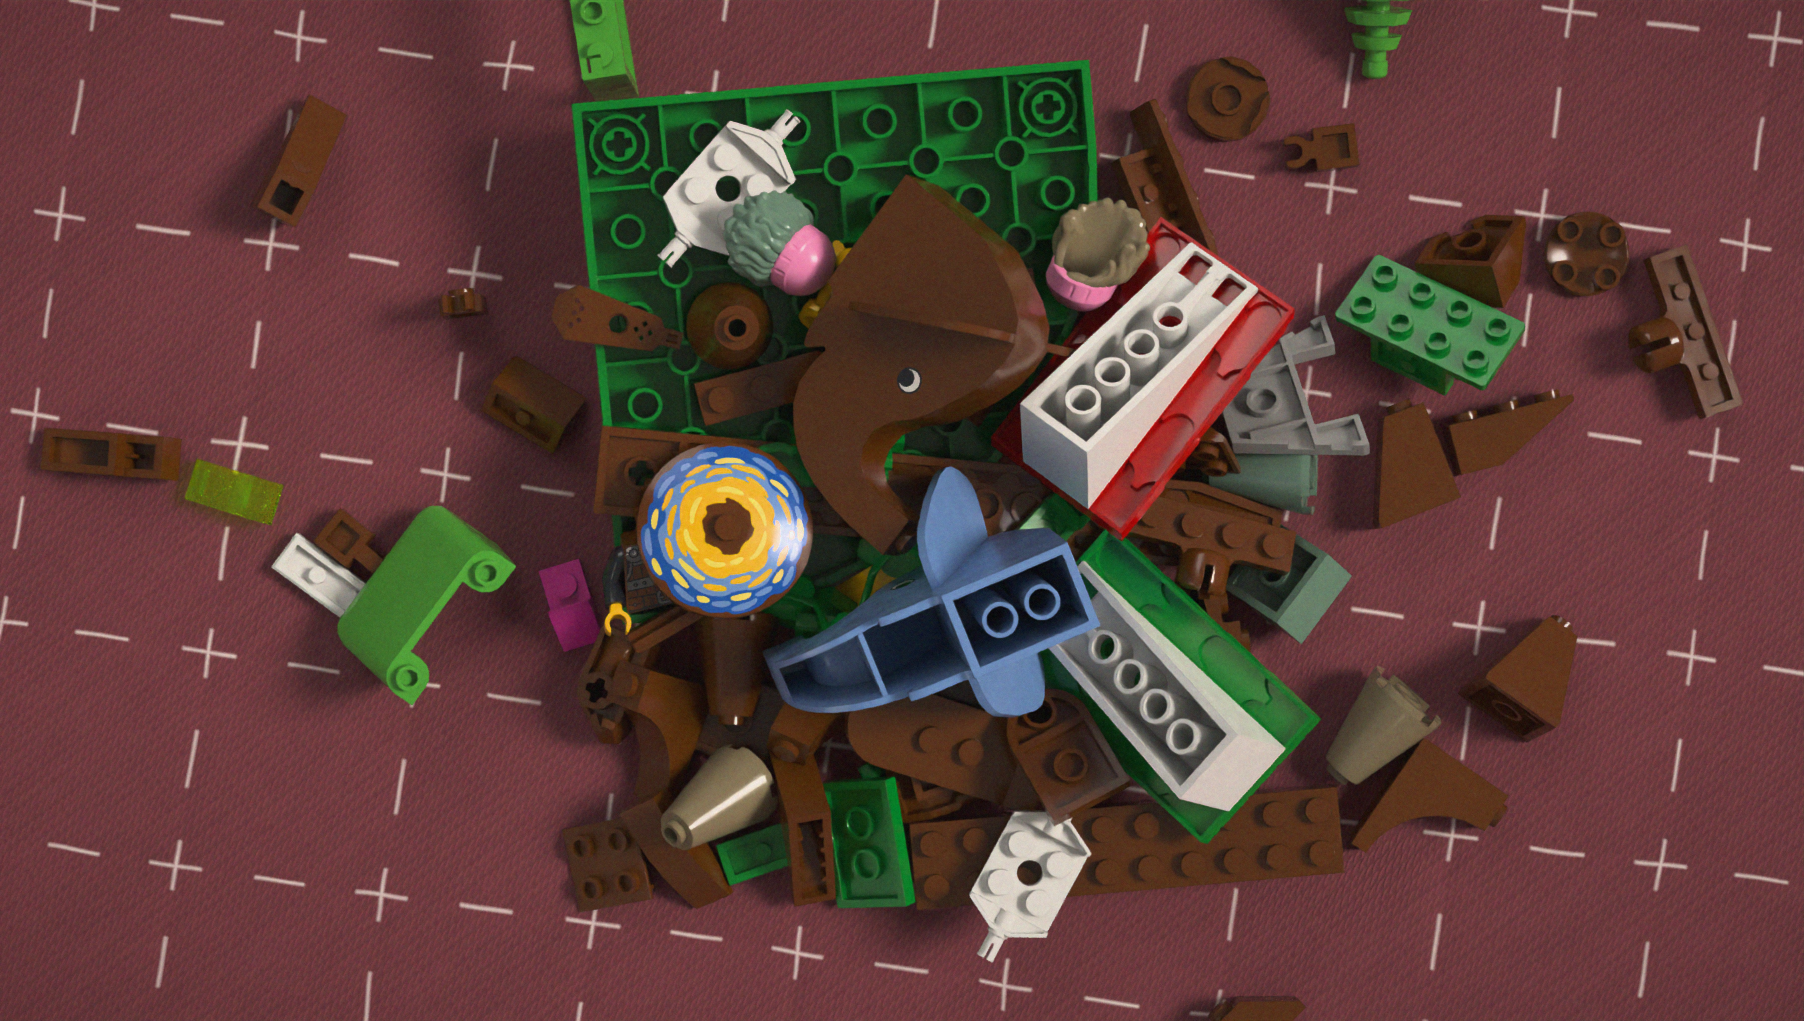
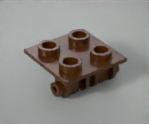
(606, 865)

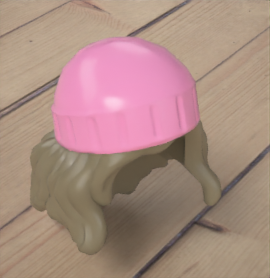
(1095, 253)

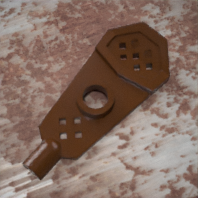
(595, 322)

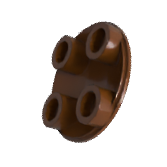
(1586, 253)

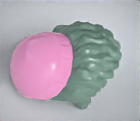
(777, 244)

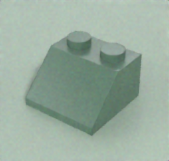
(1294, 600)

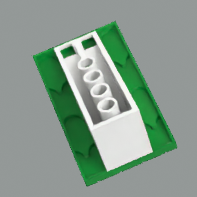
(1174, 691)

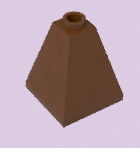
(1528, 680)

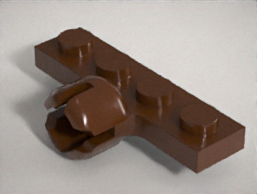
(1685, 334)
(1212, 542)

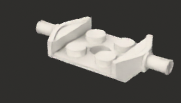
(737, 151)

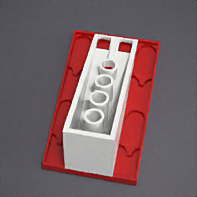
(1143, 380)

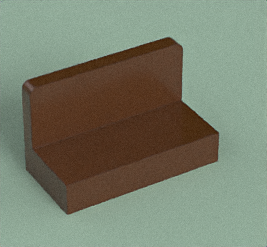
(532, 403)

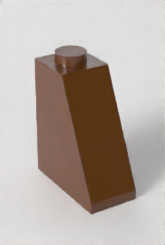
(1409, 466)

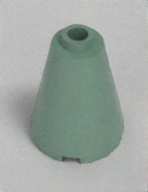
(1272, 480)

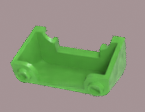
(412, 590)

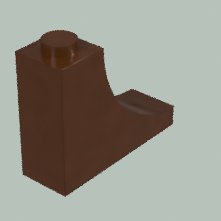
(667, 721)
(800, 733)
(1429, 785)
(805, 829)

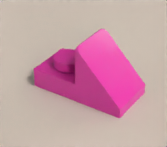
(570, 604)

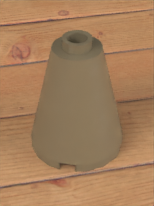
(1378, 728)
(720, 799)

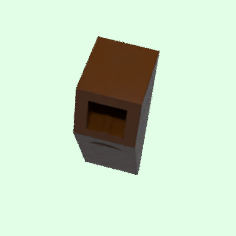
(299, 162)
(1495, 438)

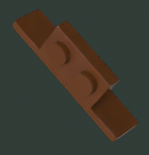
(1157, 180)

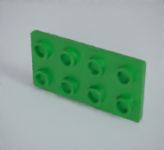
(1428, 327)

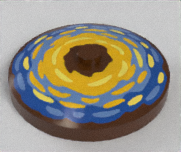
(724, 530)

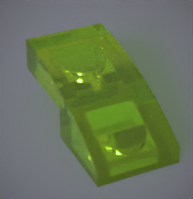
(234, 492)

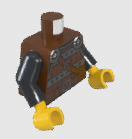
(627, 583)

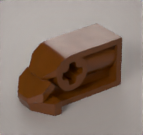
(608, 719)

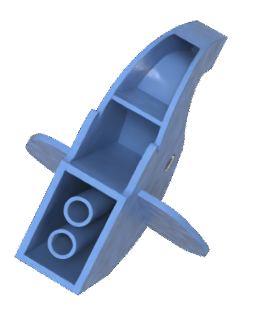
(966, 614)

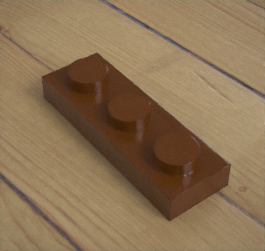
(752, 388)

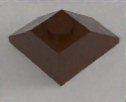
(1478, 261)

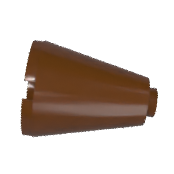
(710, 320)
(734, 663)

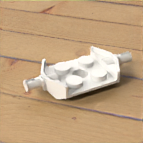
(1022, 908)

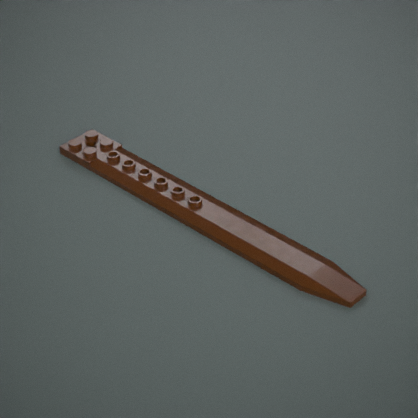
(1003, 490)

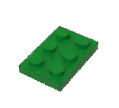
(869, 843)

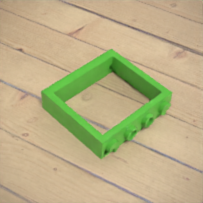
(605, 41)

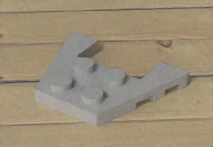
(1272, 409)

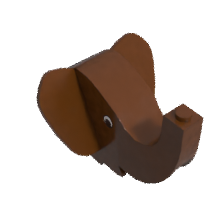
(917, 333)

